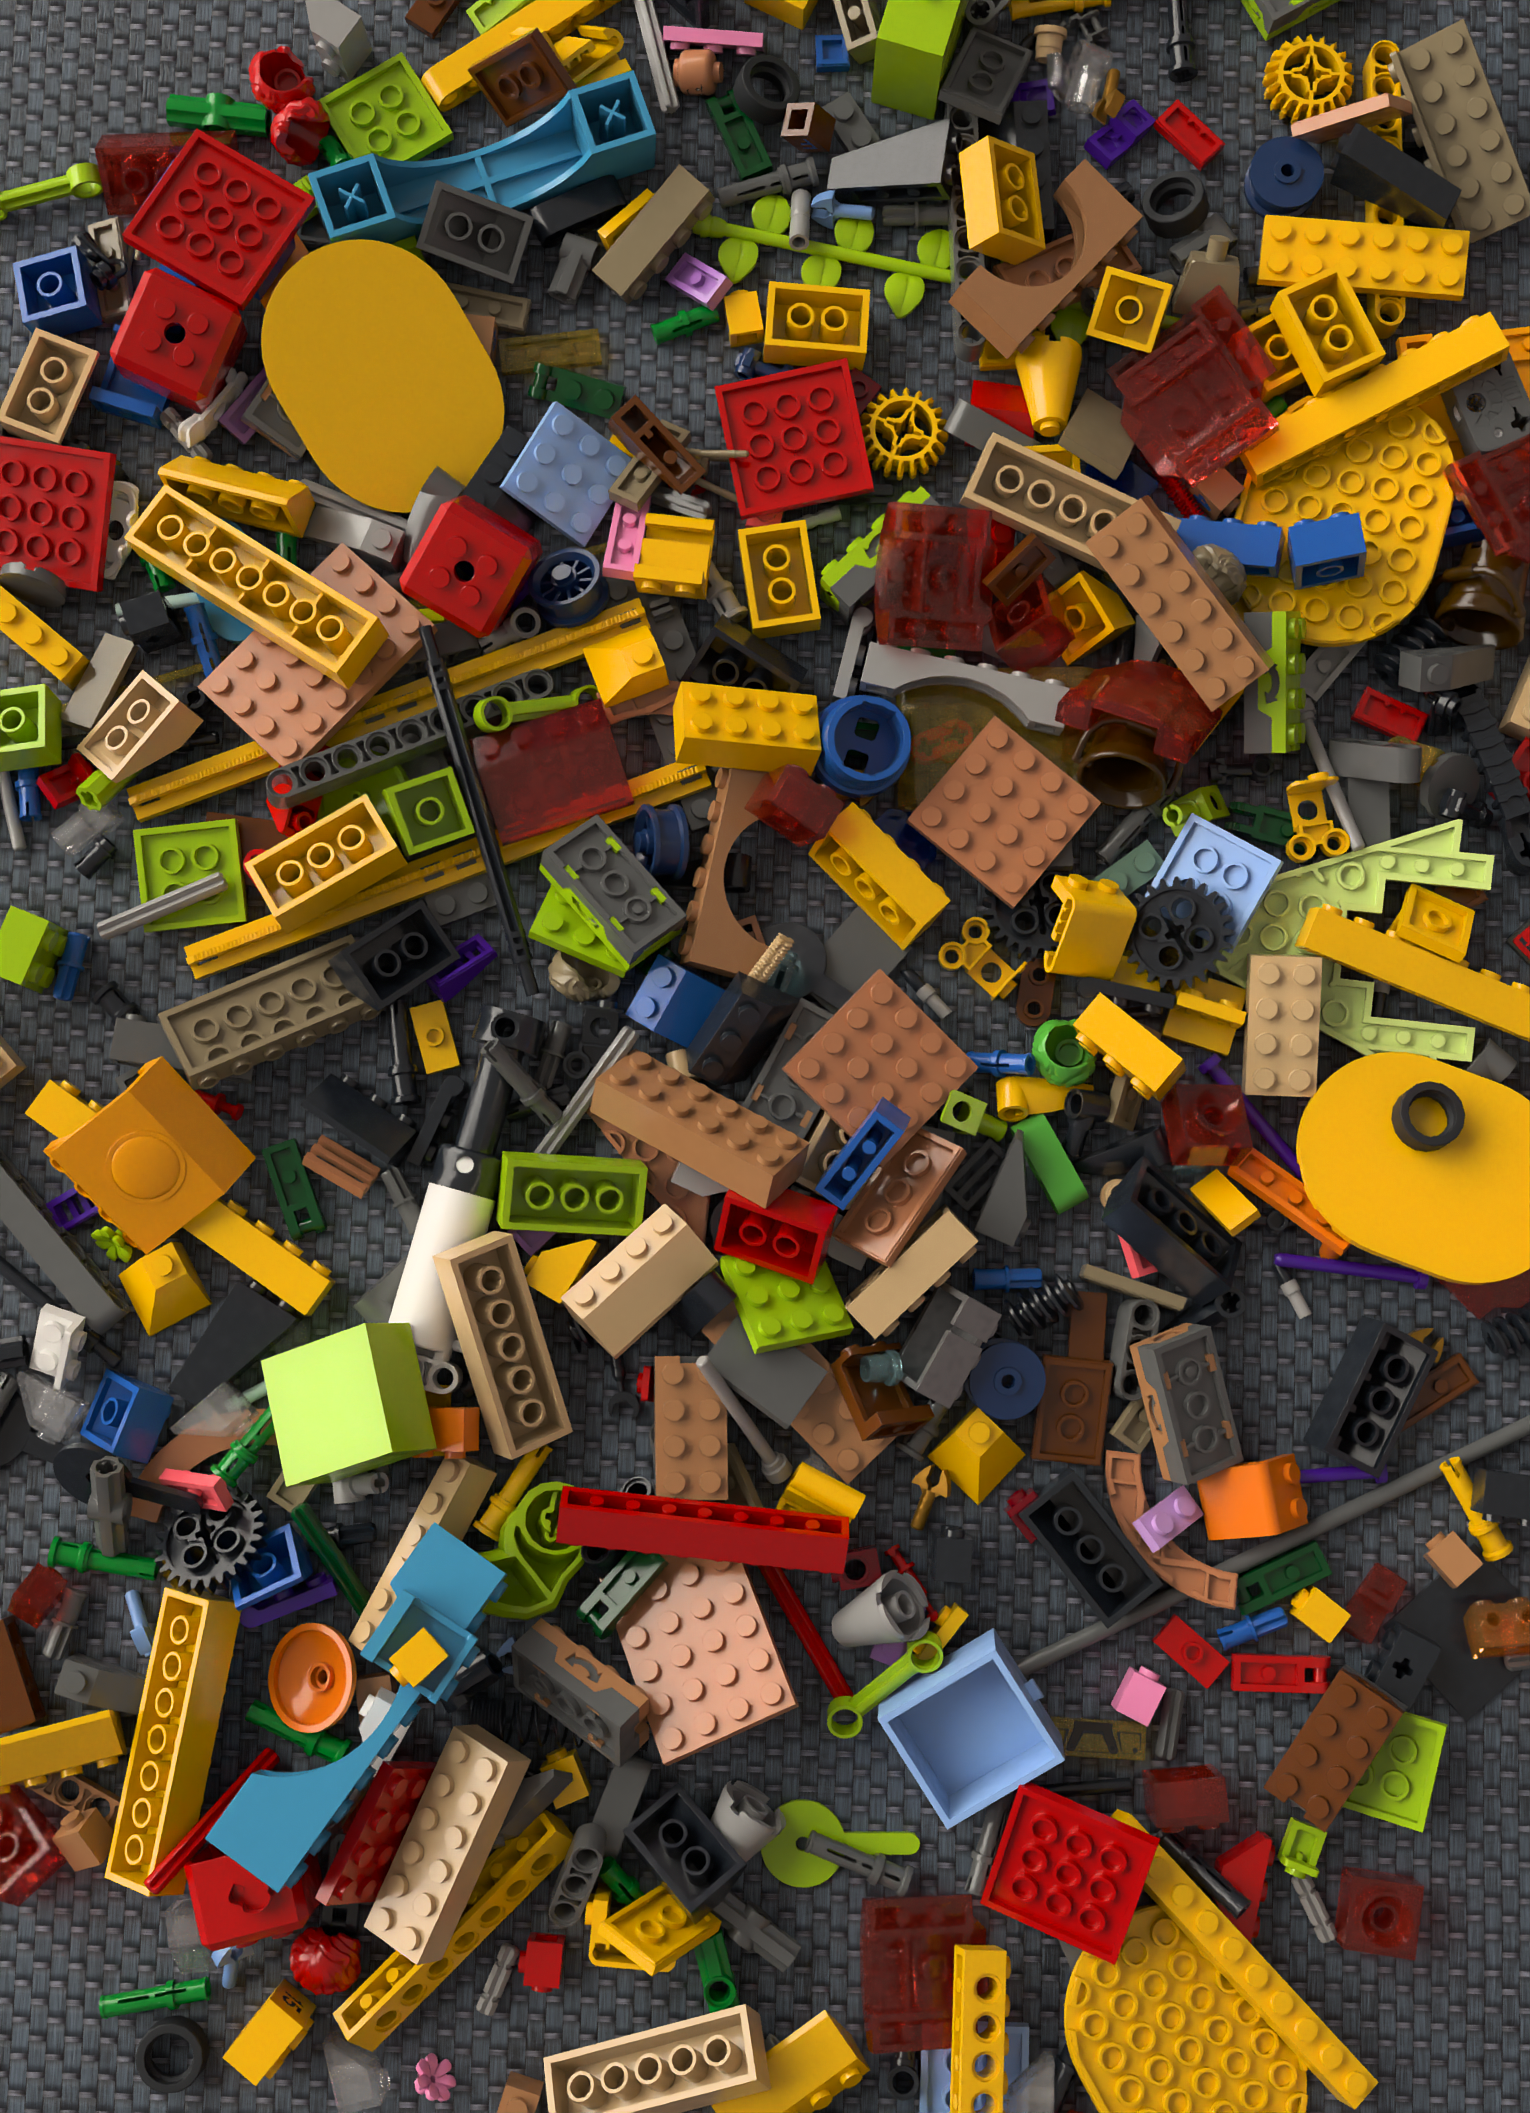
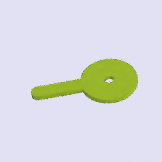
(806, 1870)

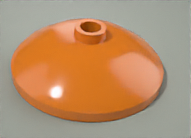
(312, 1677)

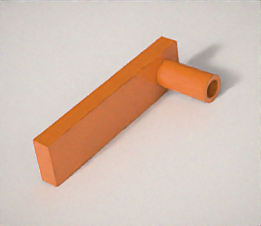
(1289, 1198)

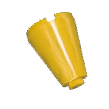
(1049, 381)

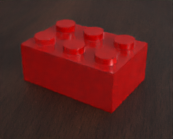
(784, 1237)

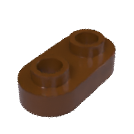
(1034, 992)

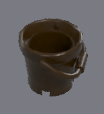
(1483, 599)
(1122, 764)

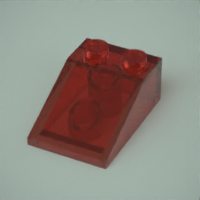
(26, 1847)

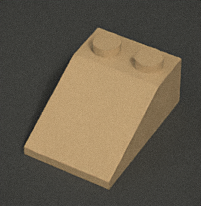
(139, 729)

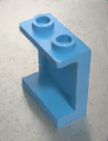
(402, 1622)

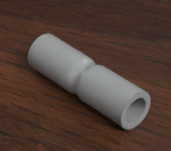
(800, 219)

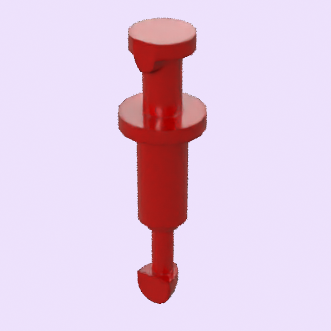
(218, 1104)
(903, 1568)

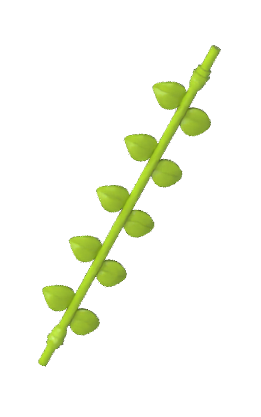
(854, 237)

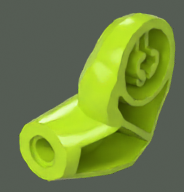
(531, 1557)

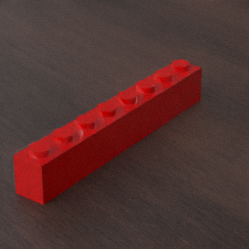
(703, 1530)

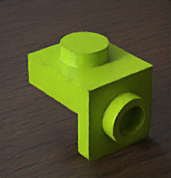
(1301, 1848)

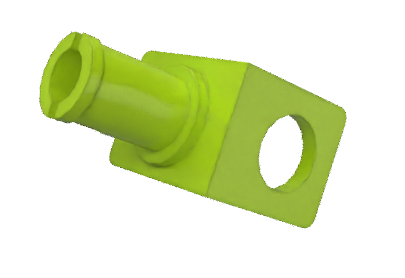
(1195, 802)
(972, 1117)

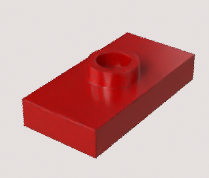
(1189, 135)
(1388, 715)
(1190, 1651)

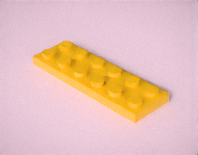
(1372, 255)

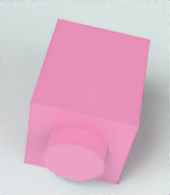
(1139, 1694)

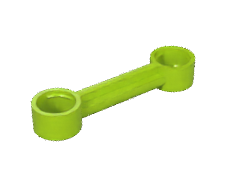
(80, 181)
(527, 709)
(883, 1686)

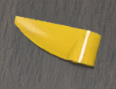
(1030, 1095)

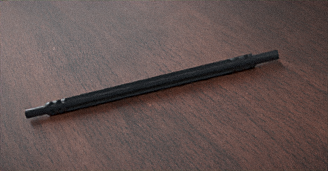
(478, 810)

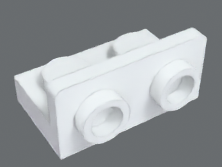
(57, 1344)

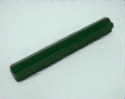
(331, 1556)

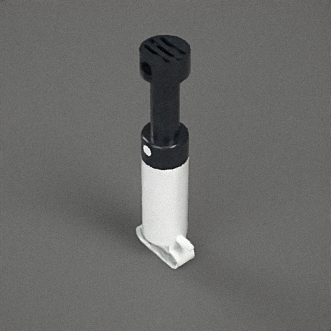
(460, 1197)

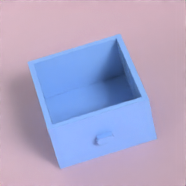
(971, 1729)

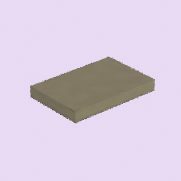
(1097, 435)

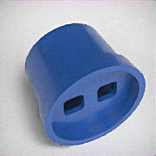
(886, 753)

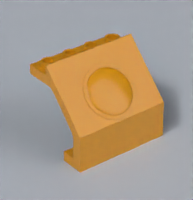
(152, 1157)

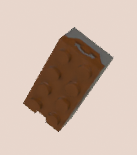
(1335, 1746)

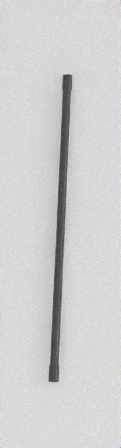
(1281, 1544)

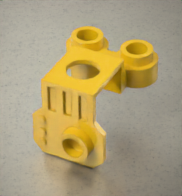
(1319, 829)
(977, 953)

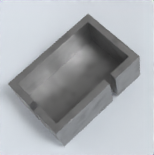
(946, 1344)

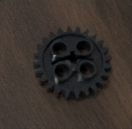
(1204, 916)
(1004, 918)
(186, 1545)

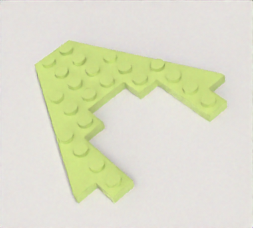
(1358, 885)

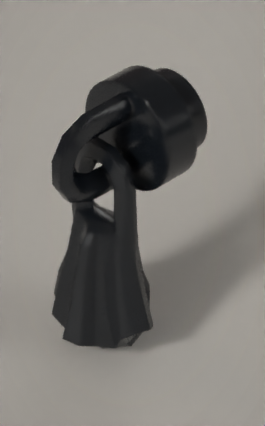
(102, 273)
(1442, 706)

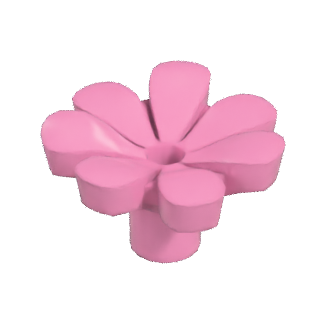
(433, 2078)

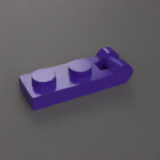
(289, 1600)

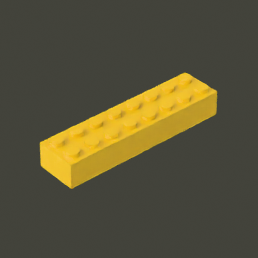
(257, 586)
(173, 1735)

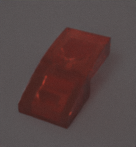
(1372, 1602)

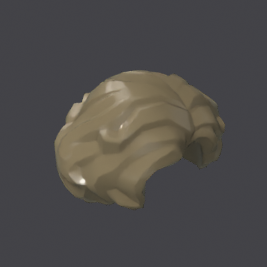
(1223, 569)
(580, 979)

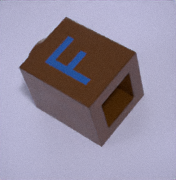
(808, 127)

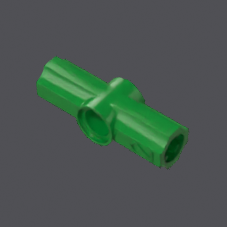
(218, 113)
(713, 1967)

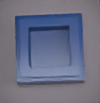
(831, 53)

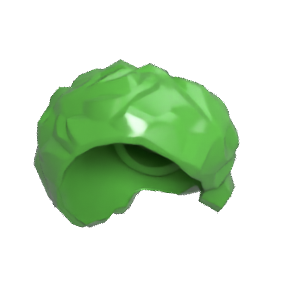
(1059, 1054)

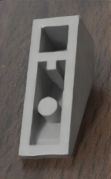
(365, 536)

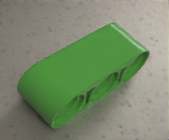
(1050, 1164)

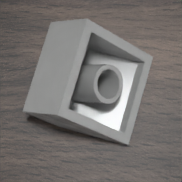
(338, 37)

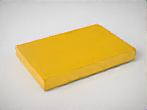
(656, 1930)

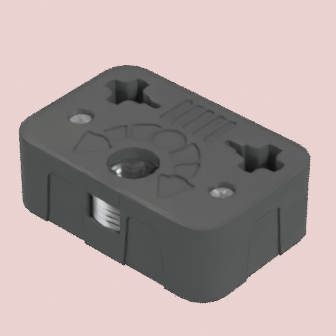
(1499, 409)

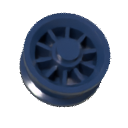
(1283, 177)
(568, 587)
(661, 840)
(1006, 1379)

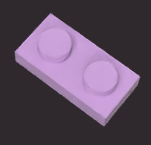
(1168, 1518)

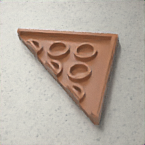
(685, 1203)

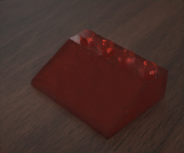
(551, 772)

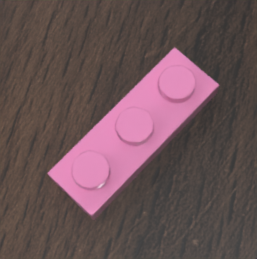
(683, 37)
(625, 541)

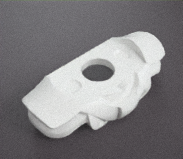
(200, 426)
(125, 510)

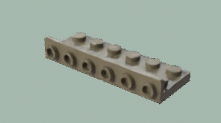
(1462, 130)
(262, 1016)

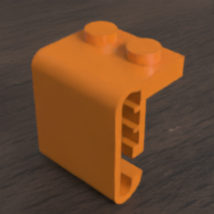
(1253, 1499)

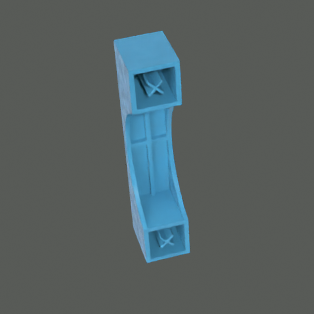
(583, 138)
(287, 1814)

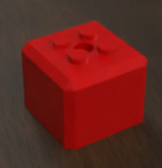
(185, 371)
(494, 547)
(225, 1925)

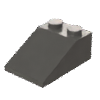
(474, 232)

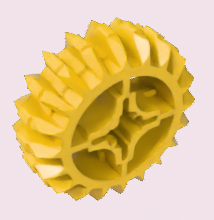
(1324, 73)
(914, 440)

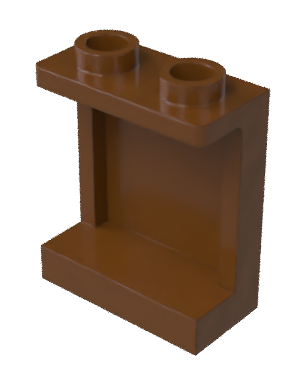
(876, 1407)

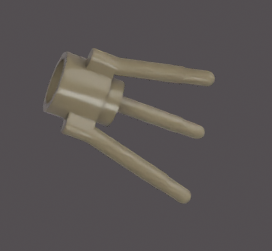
(704, 457)

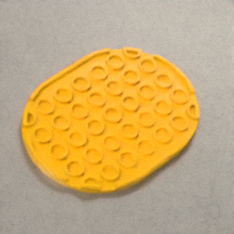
(380, 372)
(1403, 510)
(1437, 1211)
(1173, 2032)

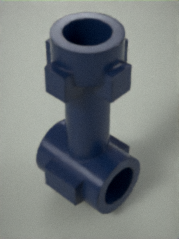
(749, 363)

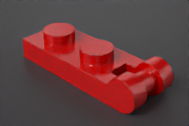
(1279, 1673)

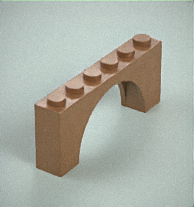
(1012, 312)
(713, 935)

